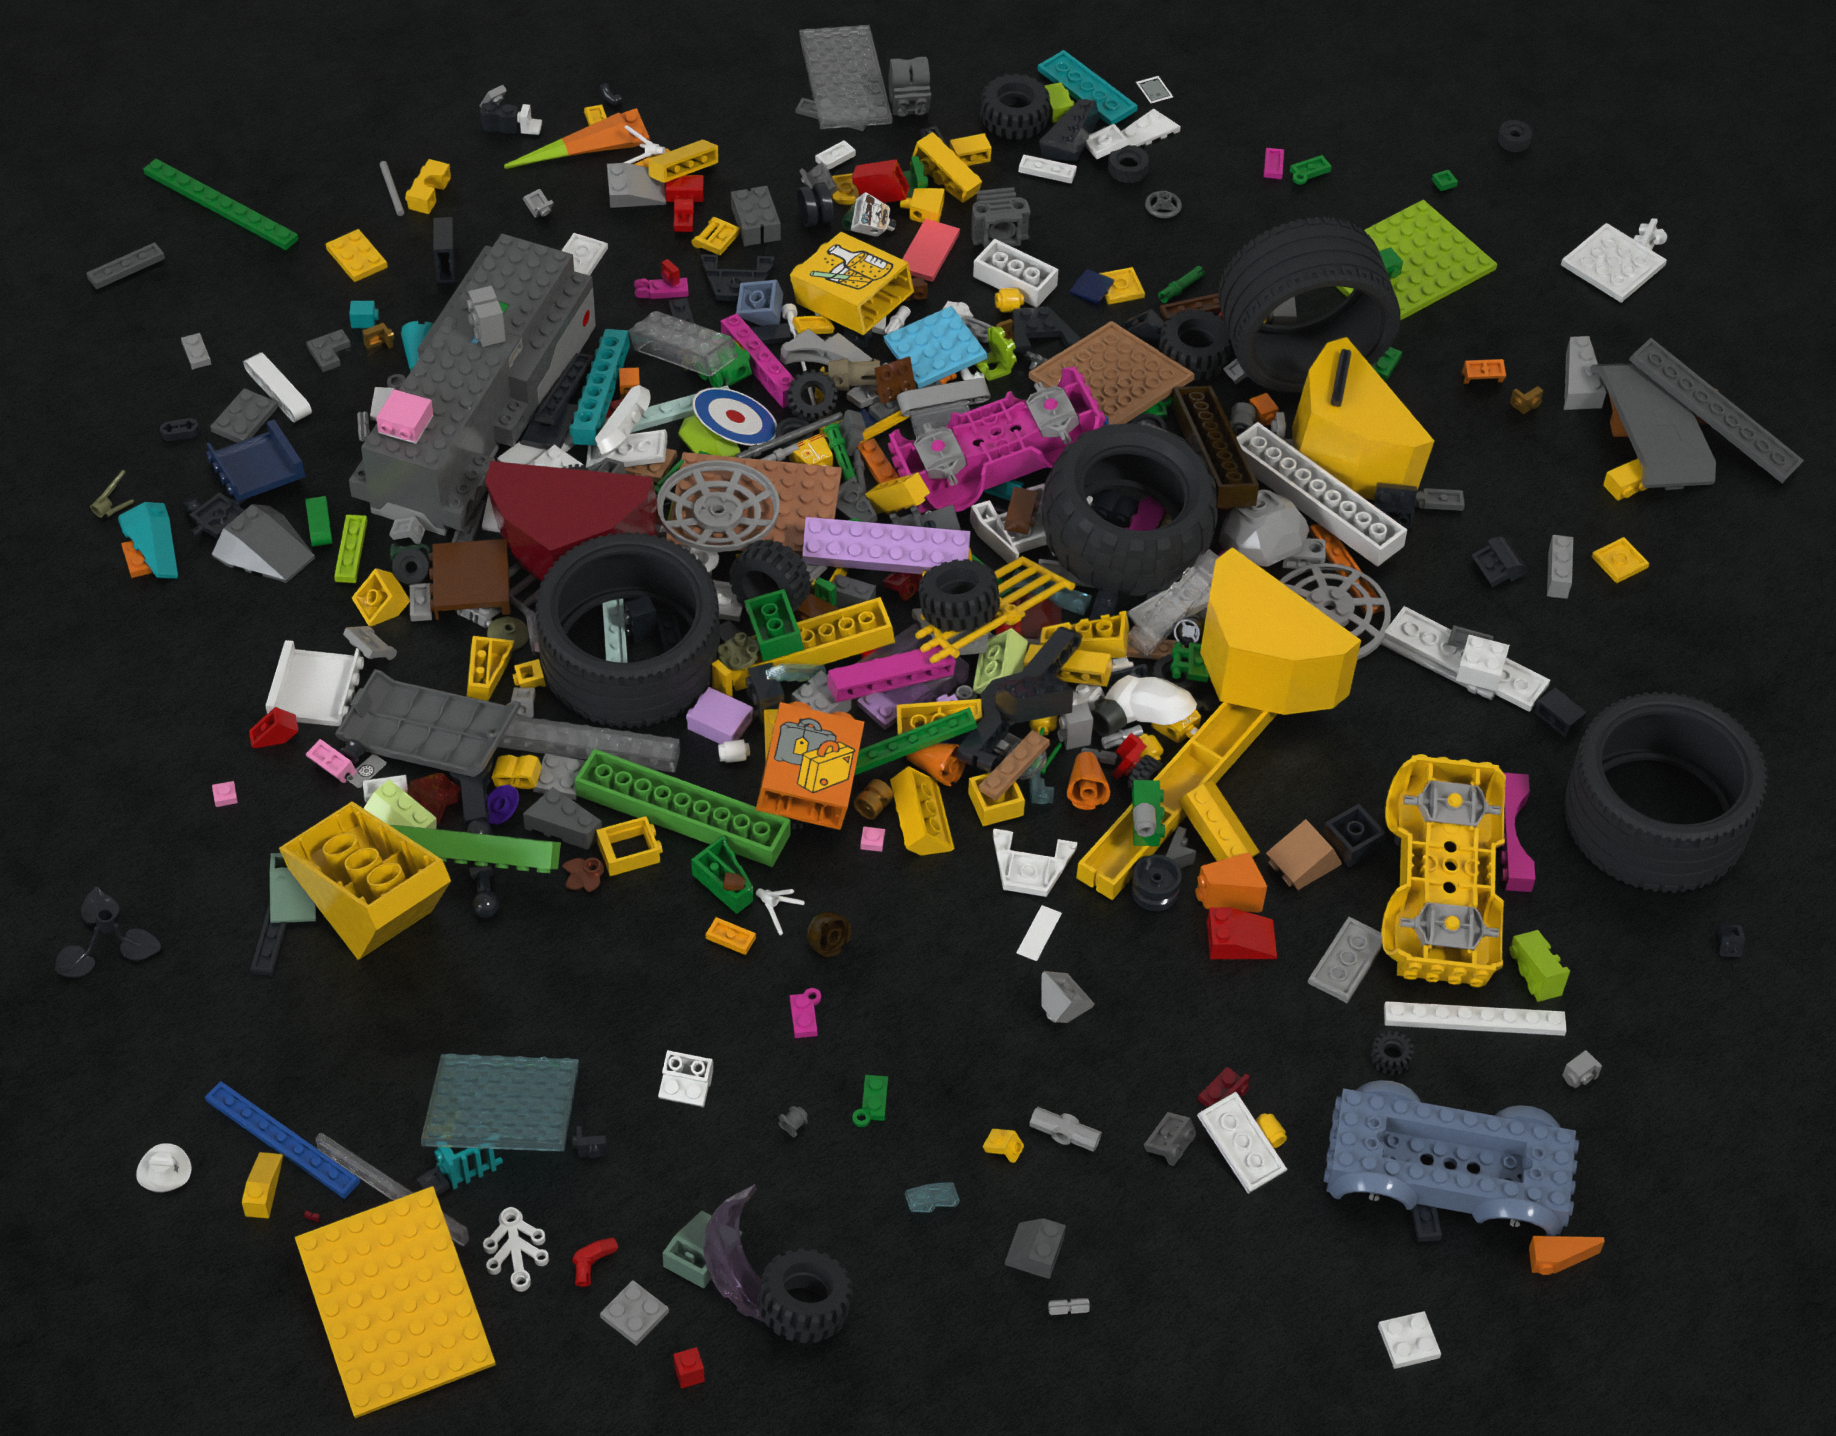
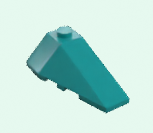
(151, 533)

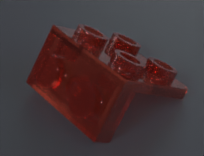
(435, 793)

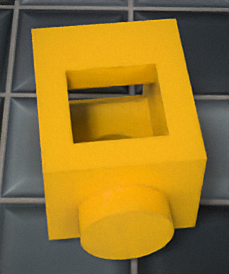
(533, 671)

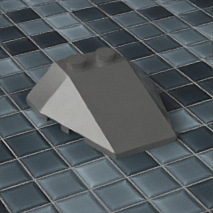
(263, 543)

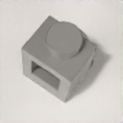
(1581, 1070)

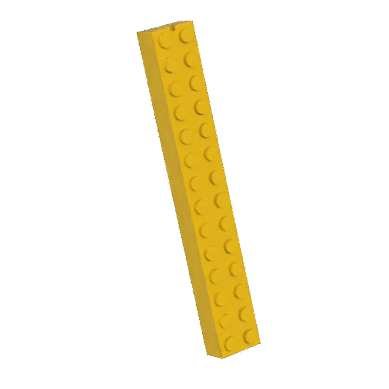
(1200, 760)

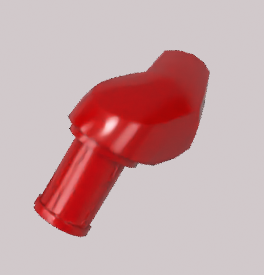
(590, 1254)

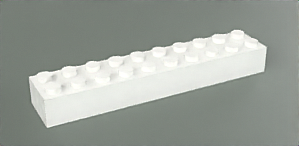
(1321, 495)

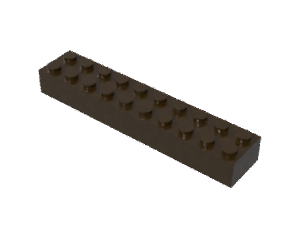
(1215, 442)

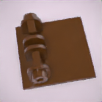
(894, 379)

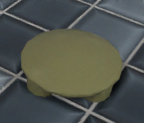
(739, 651)

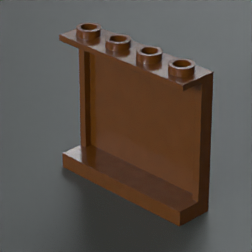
(470, 576)

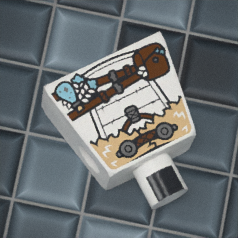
(871, 216)

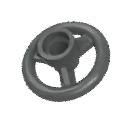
(1163, 202)

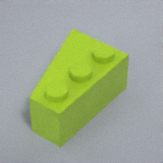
(1538, 965)

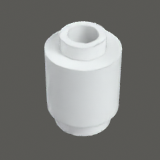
(733, 751)

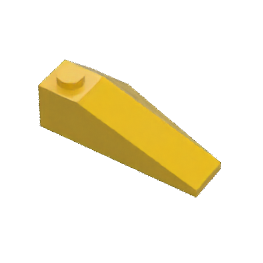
(918, 714)

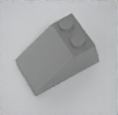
(633, 187)

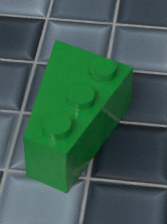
(710, 869)

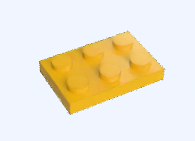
(356, 255)

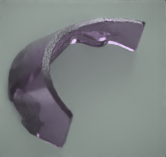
(727, 1259)

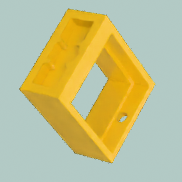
(624, 831)

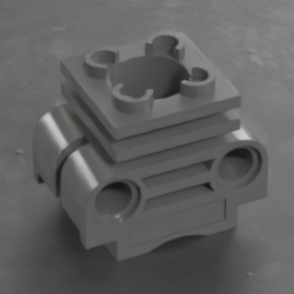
(909, 86)
(999, 217)

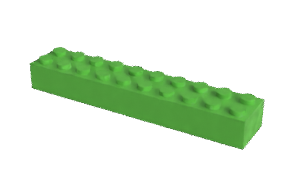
(682, 807)

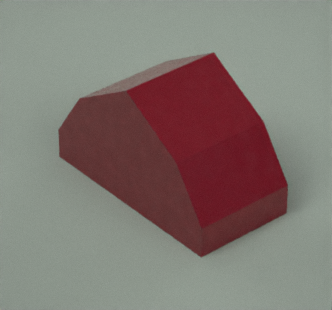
(555, 508)

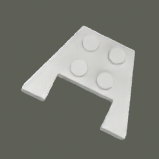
(1028, 871)

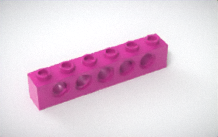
(762, 361)

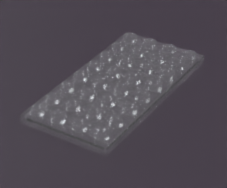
(845, 76)

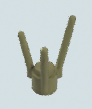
(103, 505)

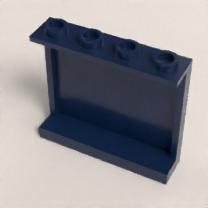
(257, 463)

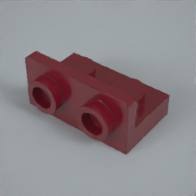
(905, 583)
(1224, 1085)

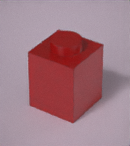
(689, 1367)

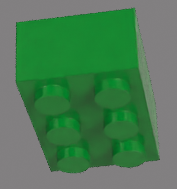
(774, 625)

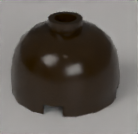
(828, 933)

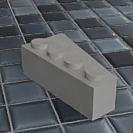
(1582, 387)

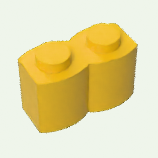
(517, 771)

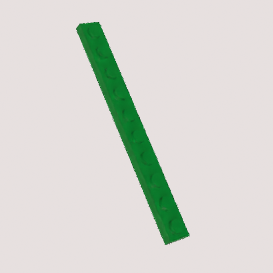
(221, 204)

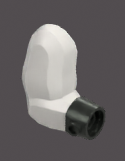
(1141, 700)

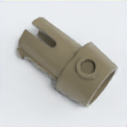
(852, 373)

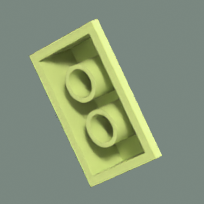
(1002, 658)
(398, 808)

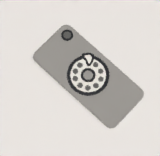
(366, 770)

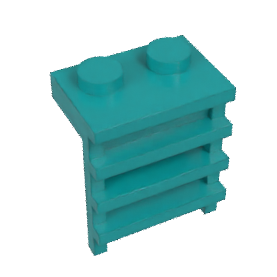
(456, 1166)

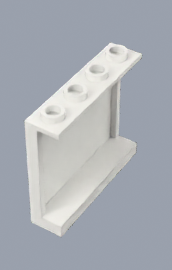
(315, 684)

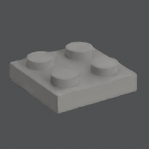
(559, 773)
(634, 1312)

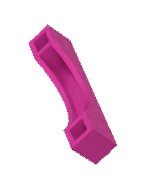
(1518, 866)

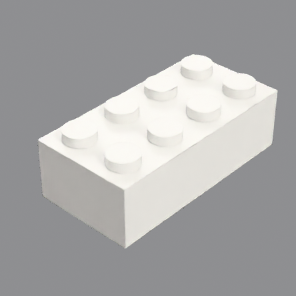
(1008, 267)

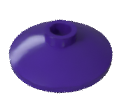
(502, 803)

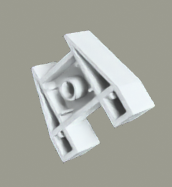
(1007, 544)

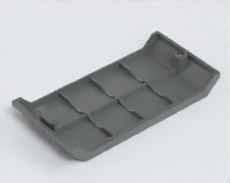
(1659, 428)
(426, 725)

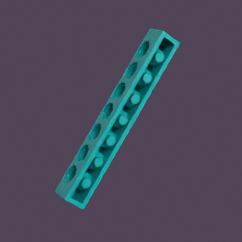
(599, 387)

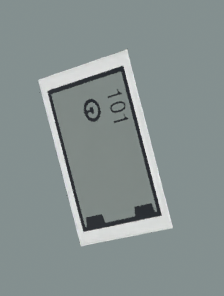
(1154, 89)

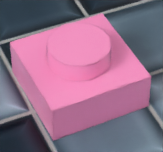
(224, 794)
(872, 839)

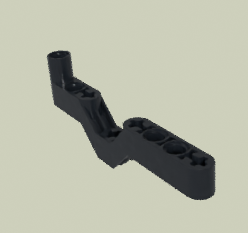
(992, 728)

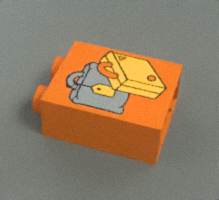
(810, 765)

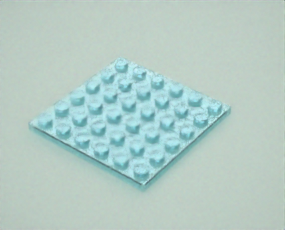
(501, 1102)

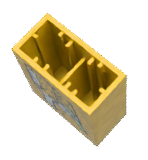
(852, 283)

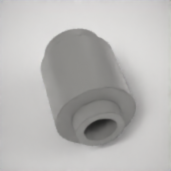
(1144, 819)

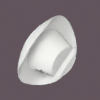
(164, 1168)

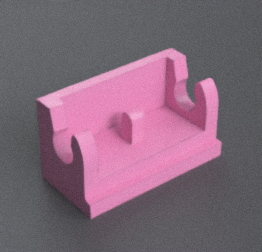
(331, 760)

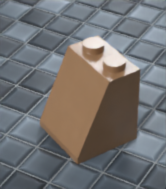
(1303, 856)

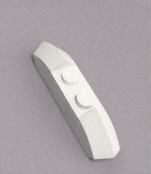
(623, 420)

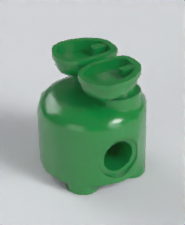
(733, 371)

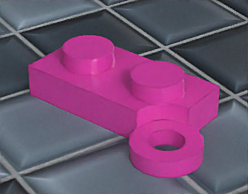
(804, 1014)

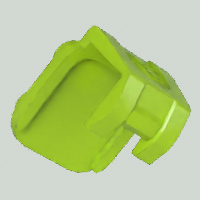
(1000, 353)

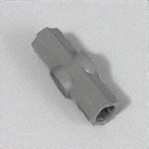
(1065, 1129)

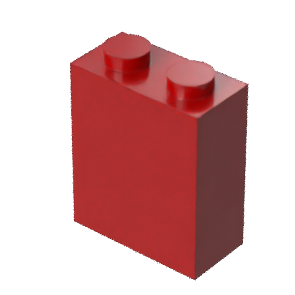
(881, 180)

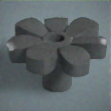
(1035, 360)

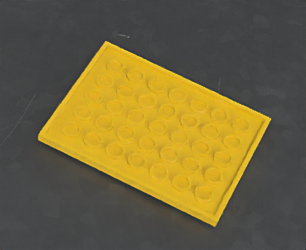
(394, 1302)

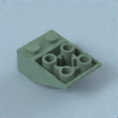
(287, 897)
(686, 1252)

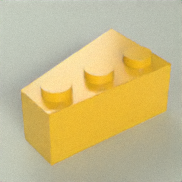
(487, 664)

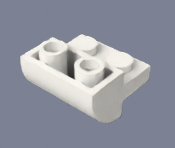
(686, 1078)

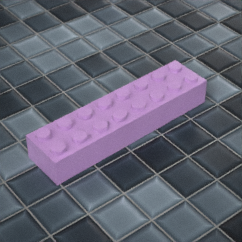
(881, 545)

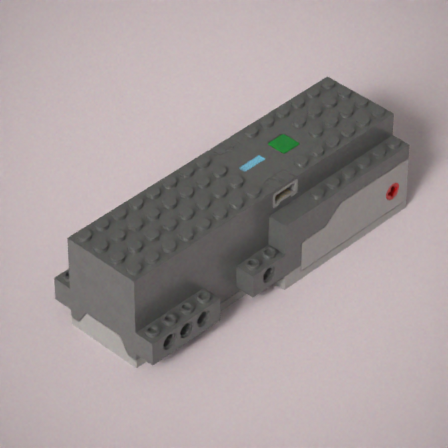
(478, 391)

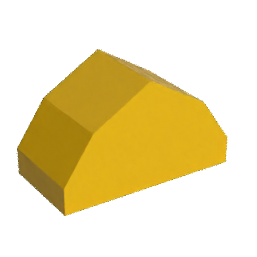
(1365, 438)
(1271, 644)

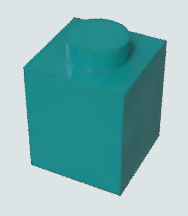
(363, 314)

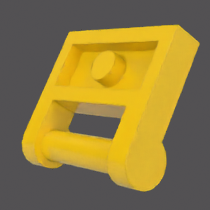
(720, 239)

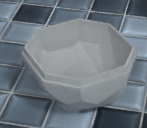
(1265, 531)

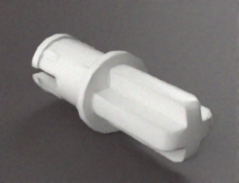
(897, 320)

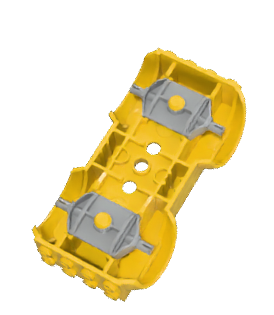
(1423, 926)

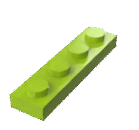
(350, 548)

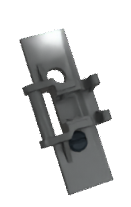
(941, 519)

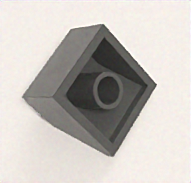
(1036, 1246)

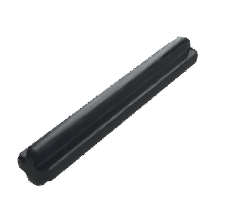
(1341, 376)

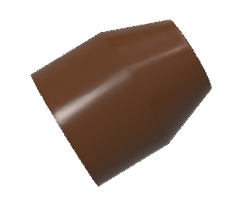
(733, 882)

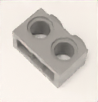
(1312, 553)

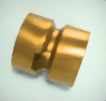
(873, 799)

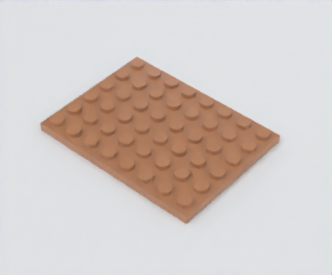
(801, 489)

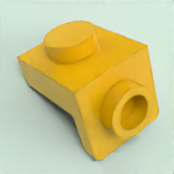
(1005, 1143)

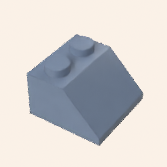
(760, 302)

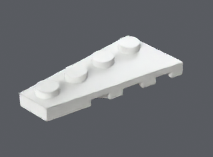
(1150, 127)

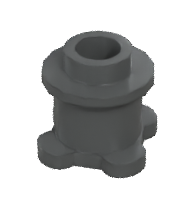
(793, 1120)

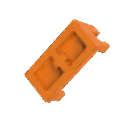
(1484, 370)

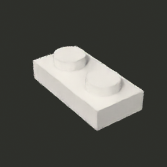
(836, 155)

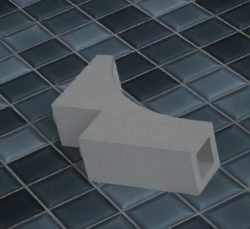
(812, 348)

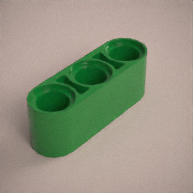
(318, 521)

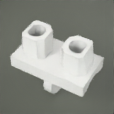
(1650, 235)

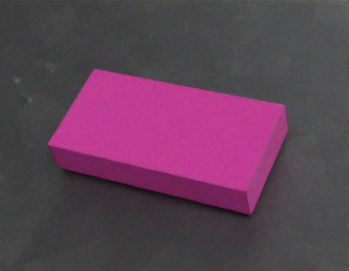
(1273, 163)

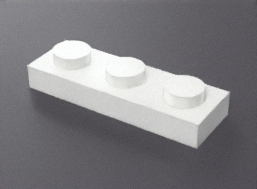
(1047, 169)

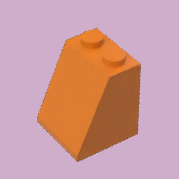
(1232, 884)

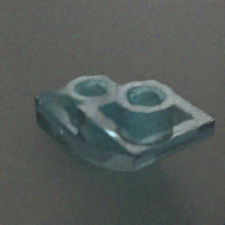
(928, 1196)

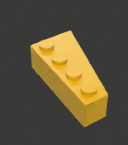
(947, 168)
(1100, 635)

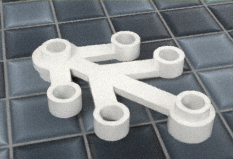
(514, 1246)

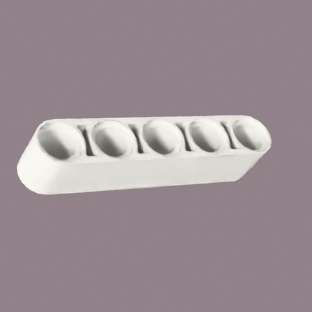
(277, 387)

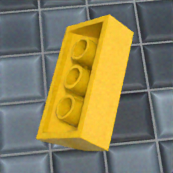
(921, 813)
(1217, 822)

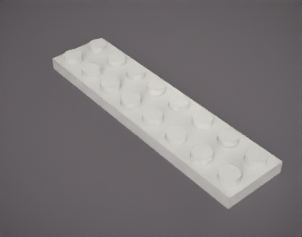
(1431, 640)

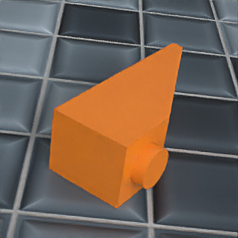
(1557, 1253)

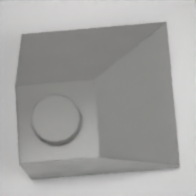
(1063, 997)

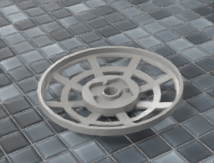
(710, 502)
(1342, 601)

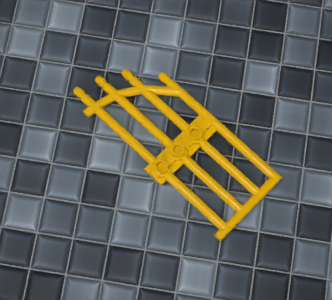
(1006, 613)

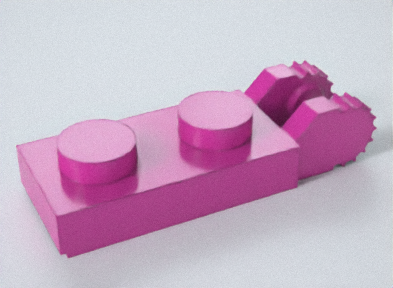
(660, 289)

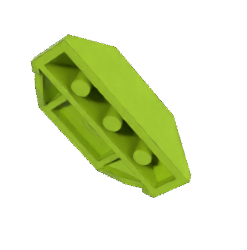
(701, 438)

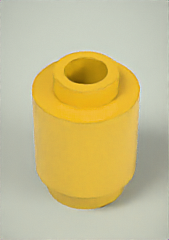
(1272, 1129)

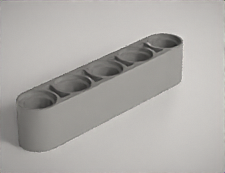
(972, 390)

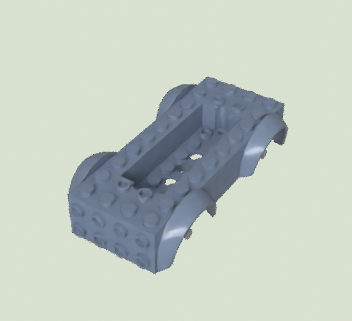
(1520, 1154)

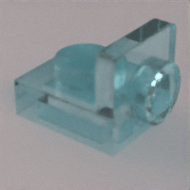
(1038, 791)

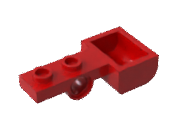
(684, 193)

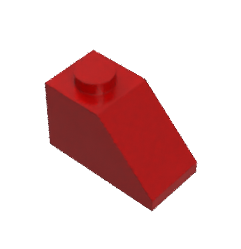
(273, 728)

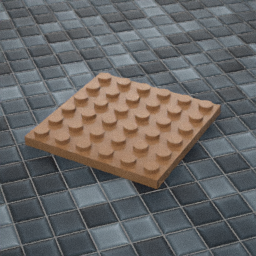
(1120, 370)

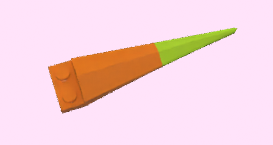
(601, 136)

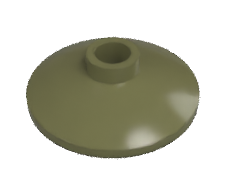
(500, 627)

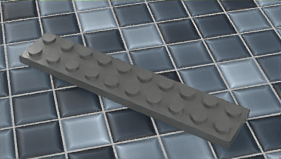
(1716, 410)

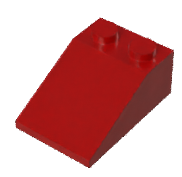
(1240, 935)

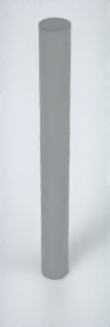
(391, 187)

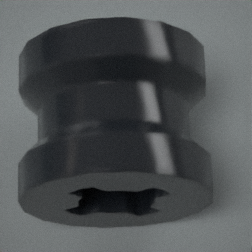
(352, 750)

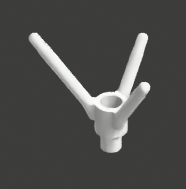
(650, 148)
(771, 900)

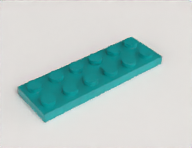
(1085, 84)

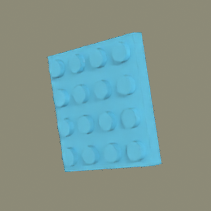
(936, 346)

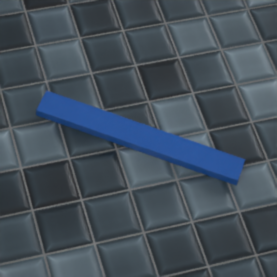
(282, 1139)

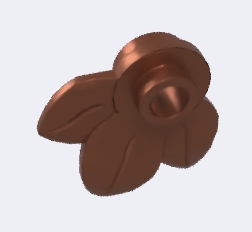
(582, 875)

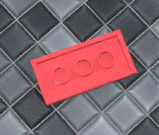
(930, 249)

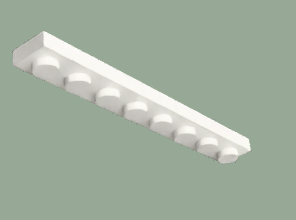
(1474, 1018)

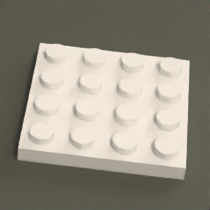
(1613, 262)

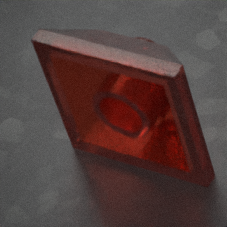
(1041, 615)

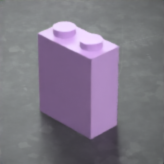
(719, 717)

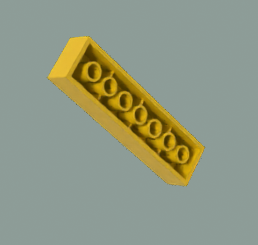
(833, 637)

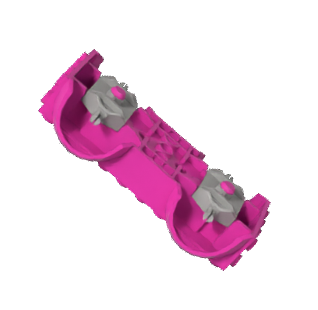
(997, 441)

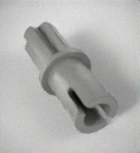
(1118, 738)

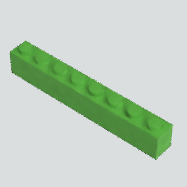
(486, 848)

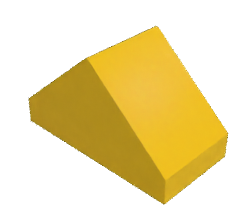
(365, 876)

